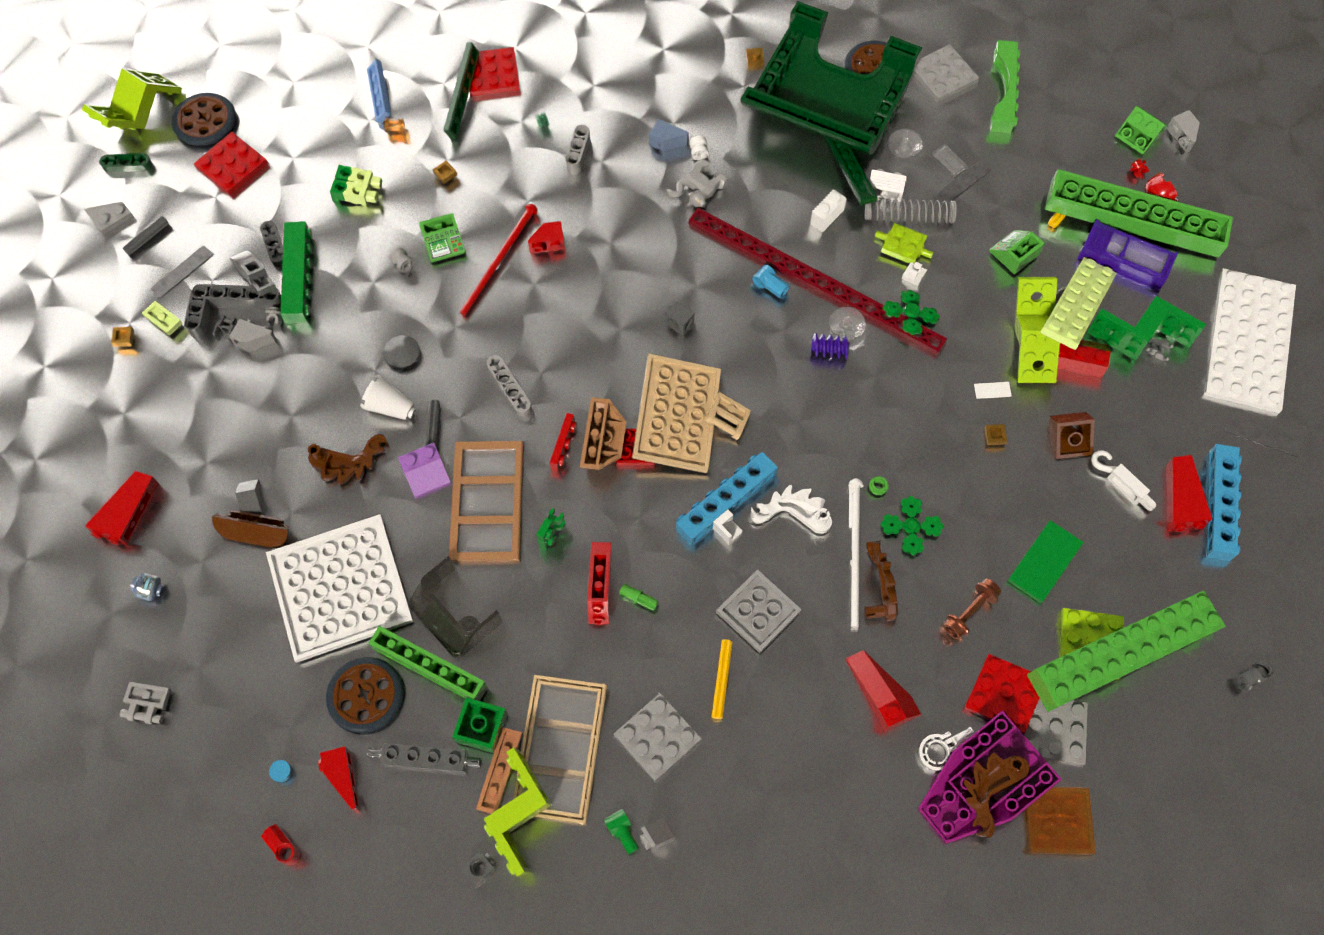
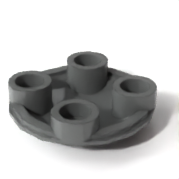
(401, 351)

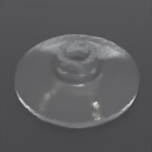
(907, 138)
(850, 317)

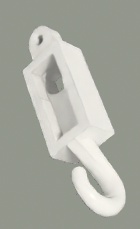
(1124, 481)

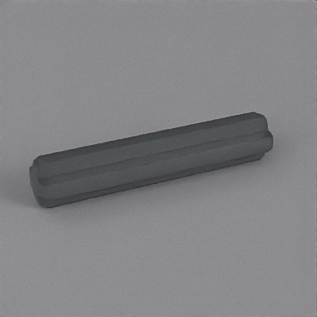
(145, 235)
(433, 421)

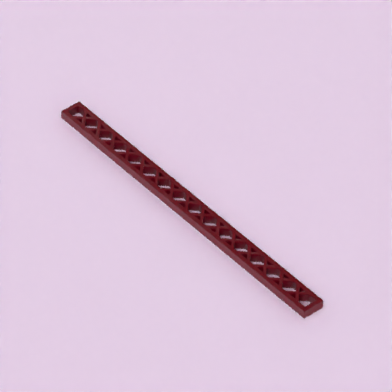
(817, 276)

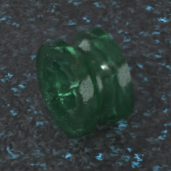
(542, 120)

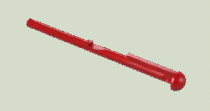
(531, 209)

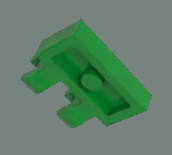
(547, 532)

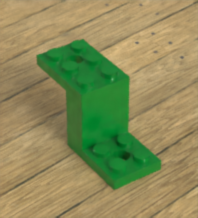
(1158, 316)

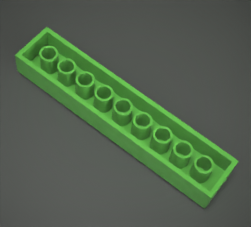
(1139, 213)
(1125, 651)

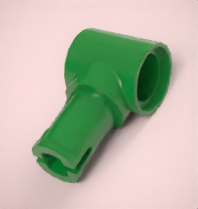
(620, 828)

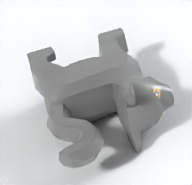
(702, 184)

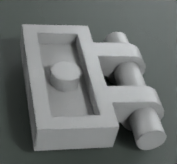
(147, 696)

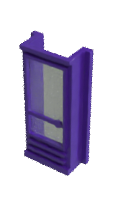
(1128, 256)

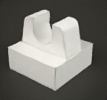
(914, 273)

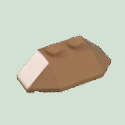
(603, 435)

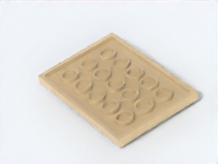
(673, 413)

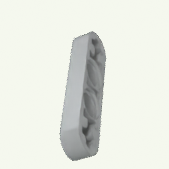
(507, 386)

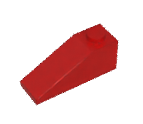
(338, 769)

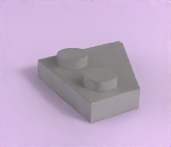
(109, 215)

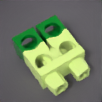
(355, 185)

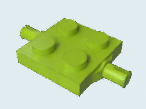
(904, 243)

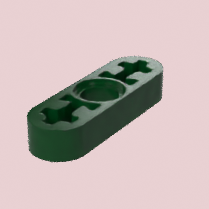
(113, 159)

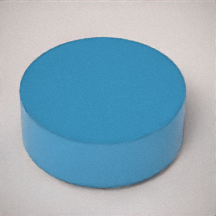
(280, 771)

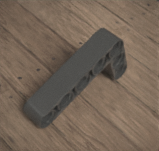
(206, 296)

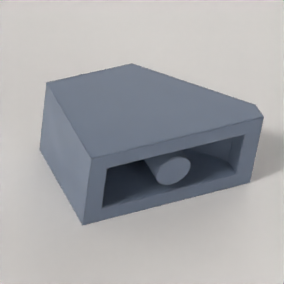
(667, 136)

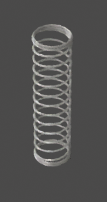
(952, 211)

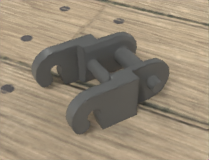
(220, 325)
(1157, 352)

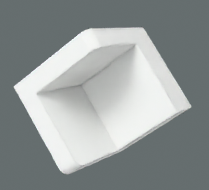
(726, 527)

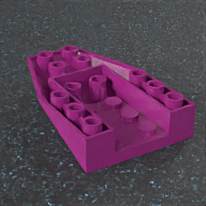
(946, 800)

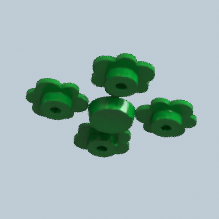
(911, 310)
(912, 525)

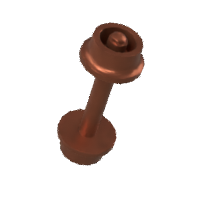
(988, 591)

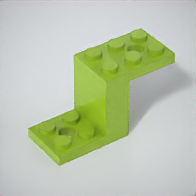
(132, 99)
(1029, 321)
(516, 813)

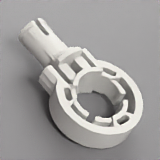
(955, 740)

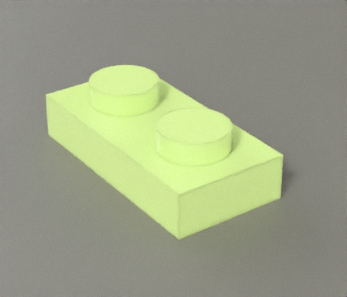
(162, 318)

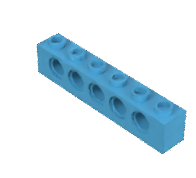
(759, 463)
(1217, 475)

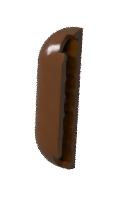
(251, 528)

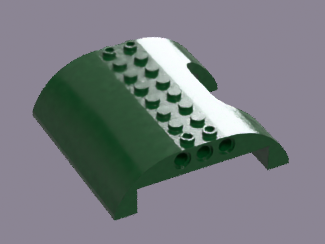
(826, 97)

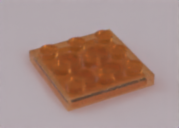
(1061, 823)

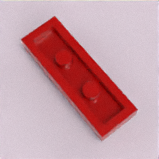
(563, 442)

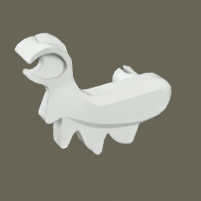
(806, 510)

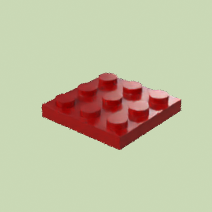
(495, 72)
(230, 163)
(1004, 688)

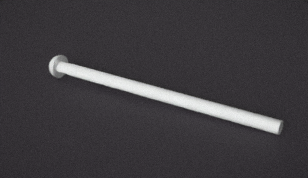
(854, 523)

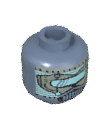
(147, 587)

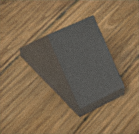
(249, 497)

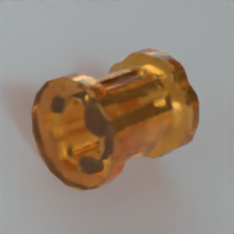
(399, 122)

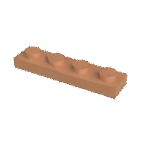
(498, 772)

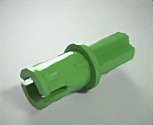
(638, 597)

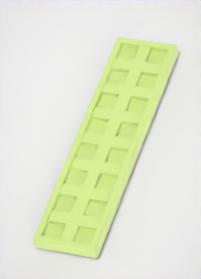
(1079, 303)

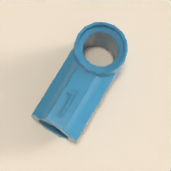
(767, 279)

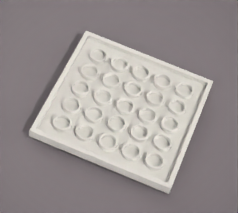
(338, 588)

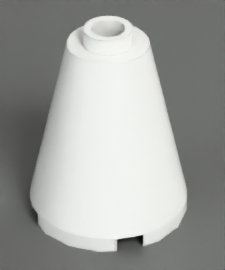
(387, 400)

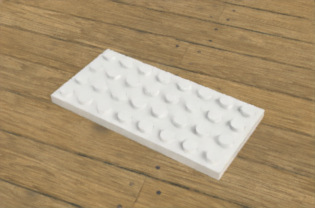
(1250, 340)

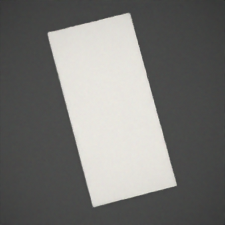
(992, 390)

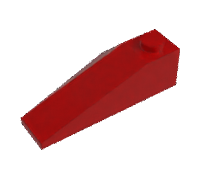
(885, 695)

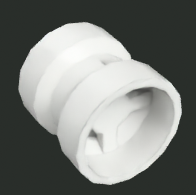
(699, 149)

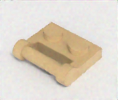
(729, 410)

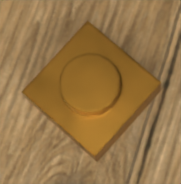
(755, 57)
(444, 172)
(122, 336)
(995, 434)

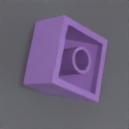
(424, 470)

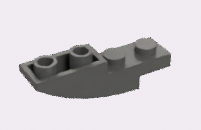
(253, 272)

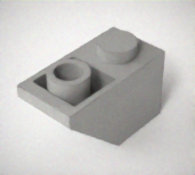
(1184, 129)
(251, 336)
(656, 835)

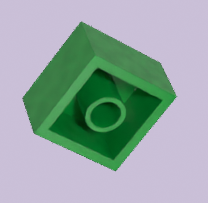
(479, 725)

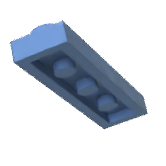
(378, 91)

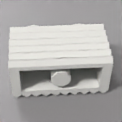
(887, 184)
(828, 210)

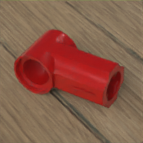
(279, 844)

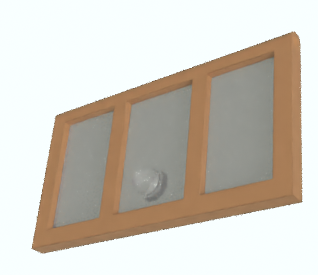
(486, 501)

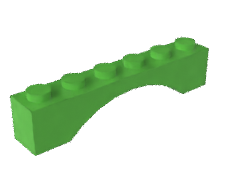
(1005, 60)

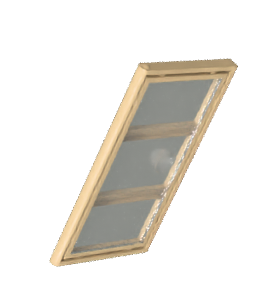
(563, 743)

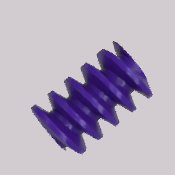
(830, 346)

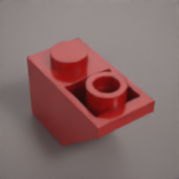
(547, 238)

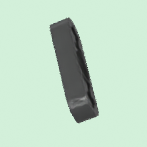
(269, 238)

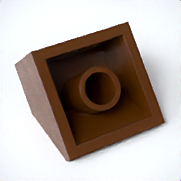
(1072, 435)

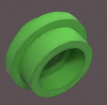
(881, 481)

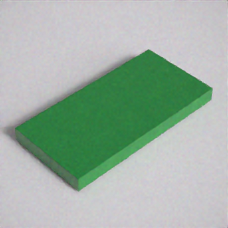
(1045, 561)

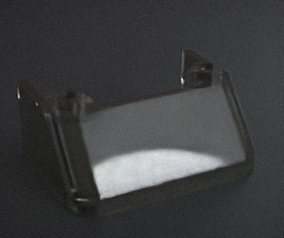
(454, 636)

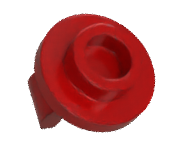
(1137, 167)

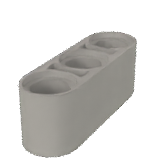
(577, 149)

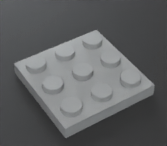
(944, 73)
(758, 611)
(1060, 733)
(657, 737)

